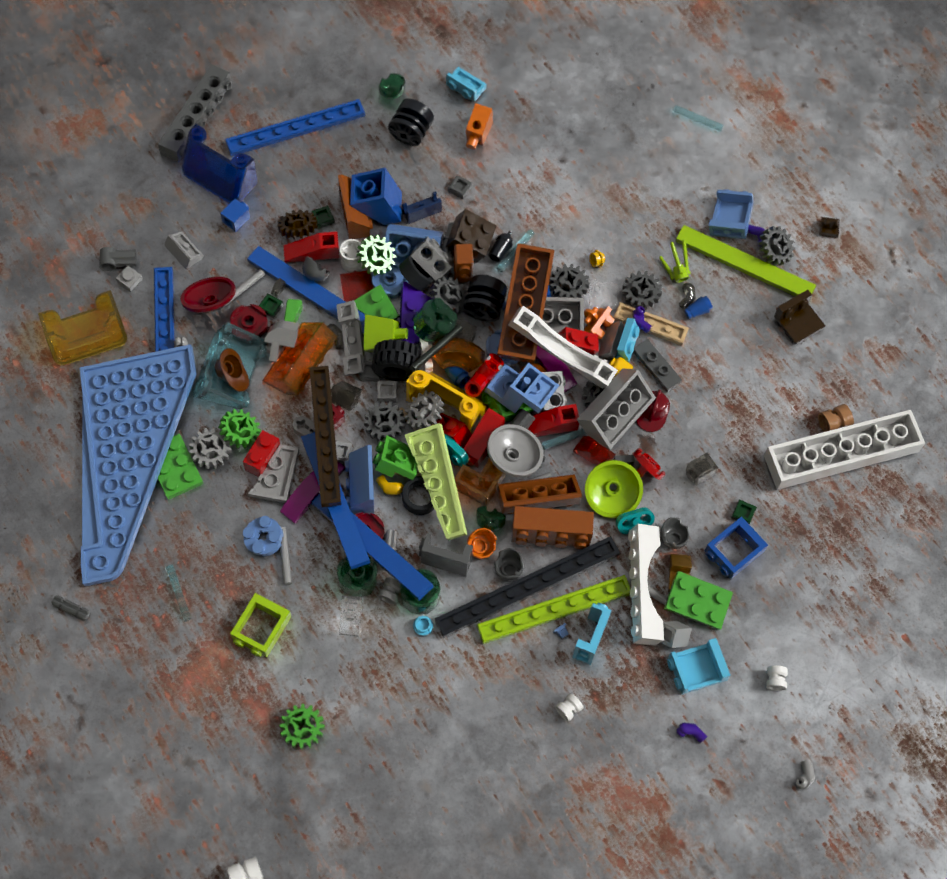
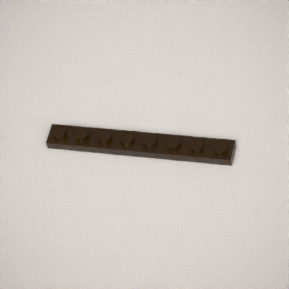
(325, 436)

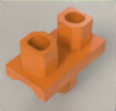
(596, 318)

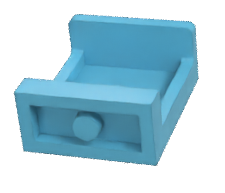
(585, 651)
(698, 667)

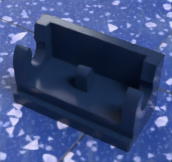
(422, 208)

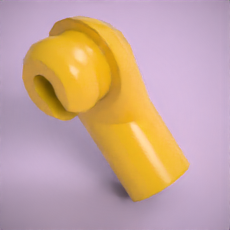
(389, 488)

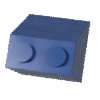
(377, 196)

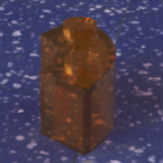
(460, 354)

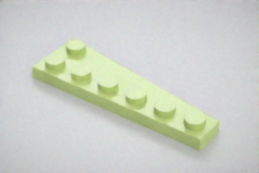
(434, 464)

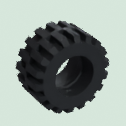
(394, 358)

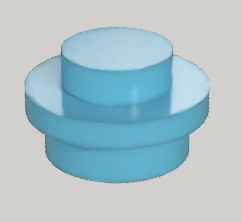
(423, 625)

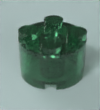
(434, 320)
(357, 586)
(428, 602)

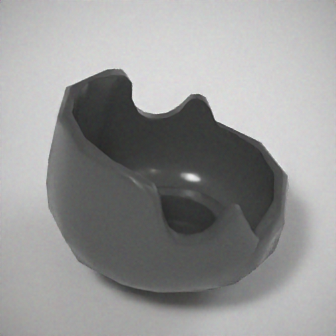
(314, 271)
(674, 533)
(509, 564)

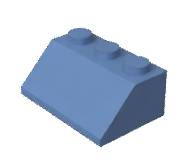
(406, 239)
(360, 480)

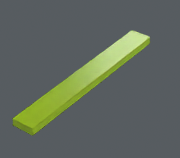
(743, 262)
(553, 609)

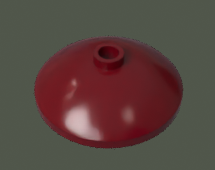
(208, 294)

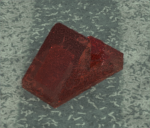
(593, 451)

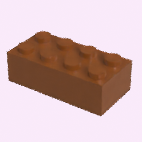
(552, 527)

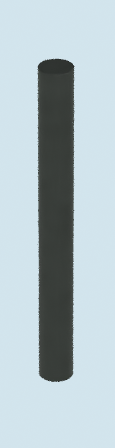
(437, 347)

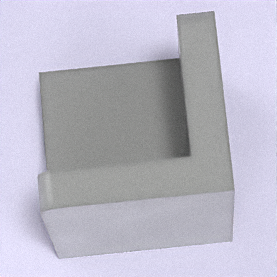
(343, 447)
(676, 634)

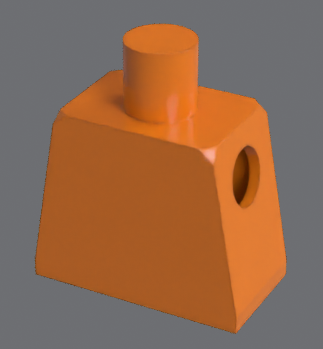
(478, 126)

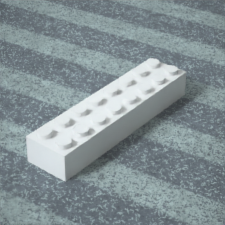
(844, 449)

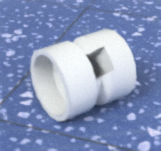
(348, 255)
(249, 870)

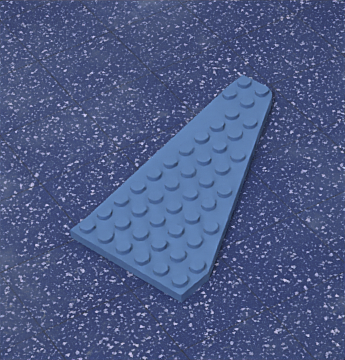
(126, 434)

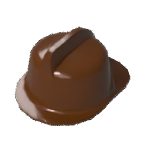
(231, 370)

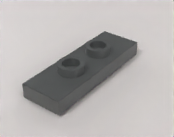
(657, 365)

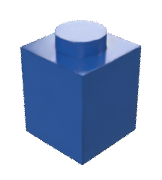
(235, 215)

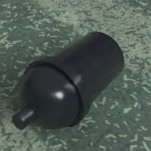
(501, 246)

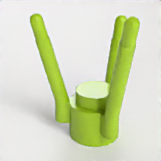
(680, 272)

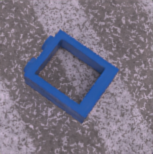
(749, 535)

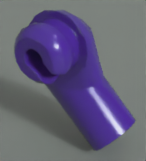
(755, 230)
(638, 315)
(691, 729)

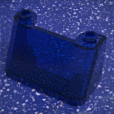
(215, 172)

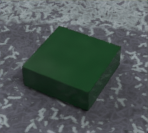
(323, 216)
(271, 305)
(745, 510)

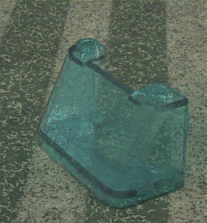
(250, 349)

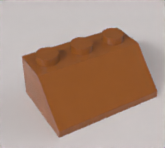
(356, 222)

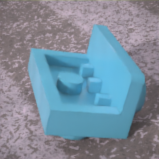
(465, 84)
(628, 339)

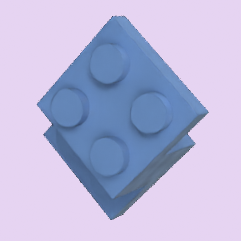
(527, 387)

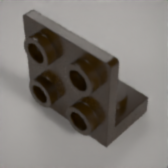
(799, 318)

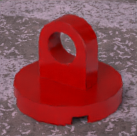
(648, 464)

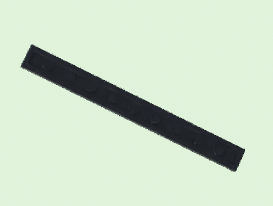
(526, 587)

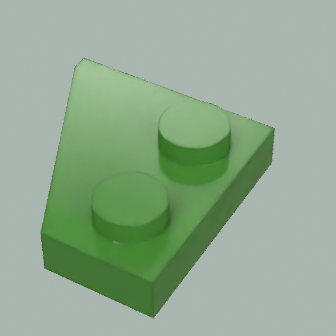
(377, 304)

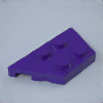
(410, 303)

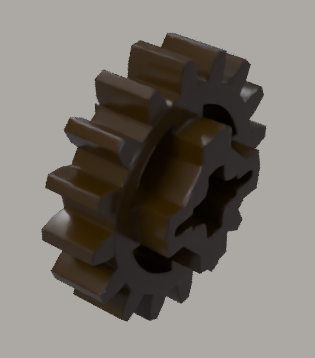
(297, 224)

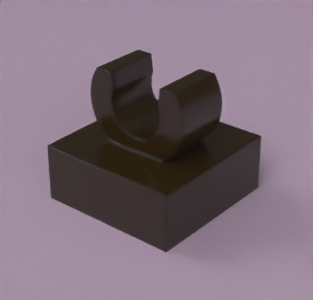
(829, 227)

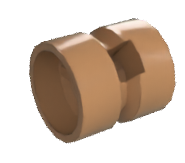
(837, 418)

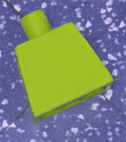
(379, 329)

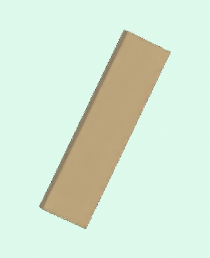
(660, 327)

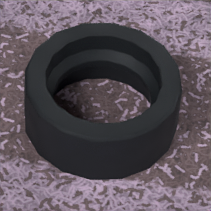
(415, 274)
(412, 508)

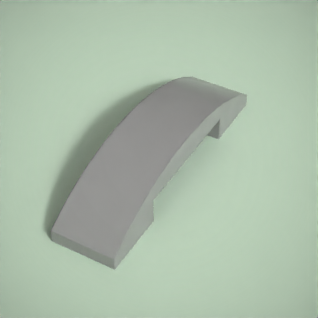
(352, 338)

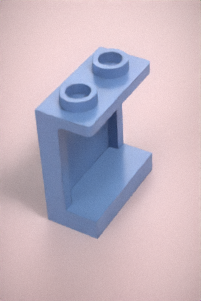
(731, 214)

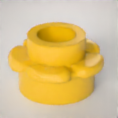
(597, 259)

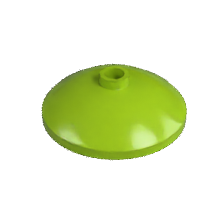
(618, 501)

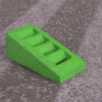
(293, 310)

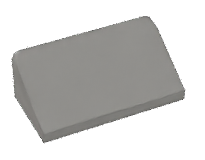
(183, 249)
(611, 341)

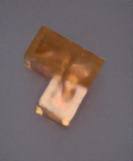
(481, 485)

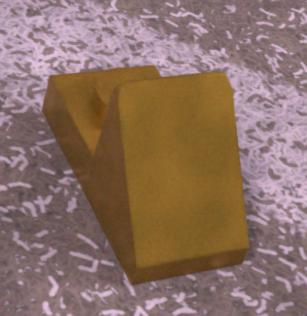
(678, 563)

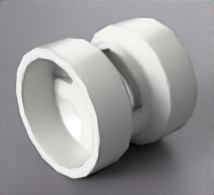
(777, 678)
(569, 707)

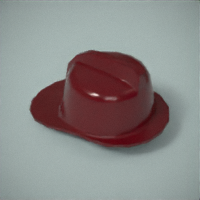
(656, 414)

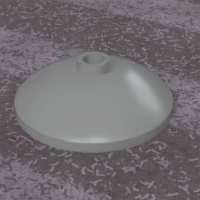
(520, 445)

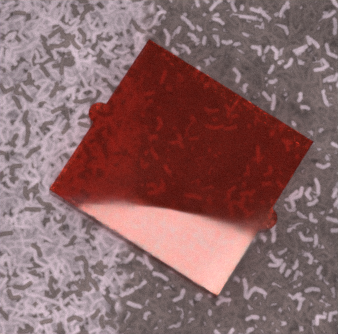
(355, 284)

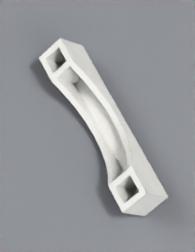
(541, 334)
(647, 624)

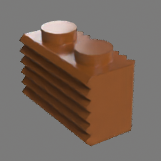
(463, 262)

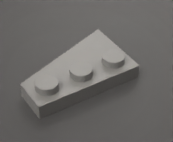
(277, 478)

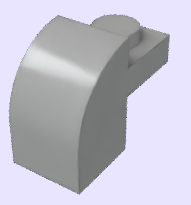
(279, 334)

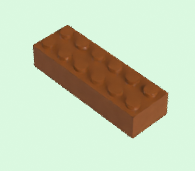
(527, 289)

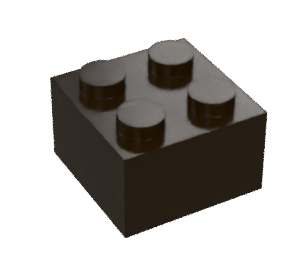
(473, 230)

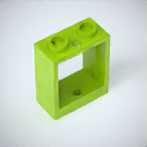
(269, 607)

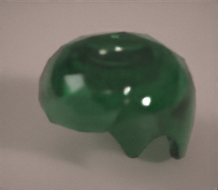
(392, 87)
(491, 520)

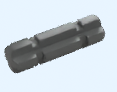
(71, 608)

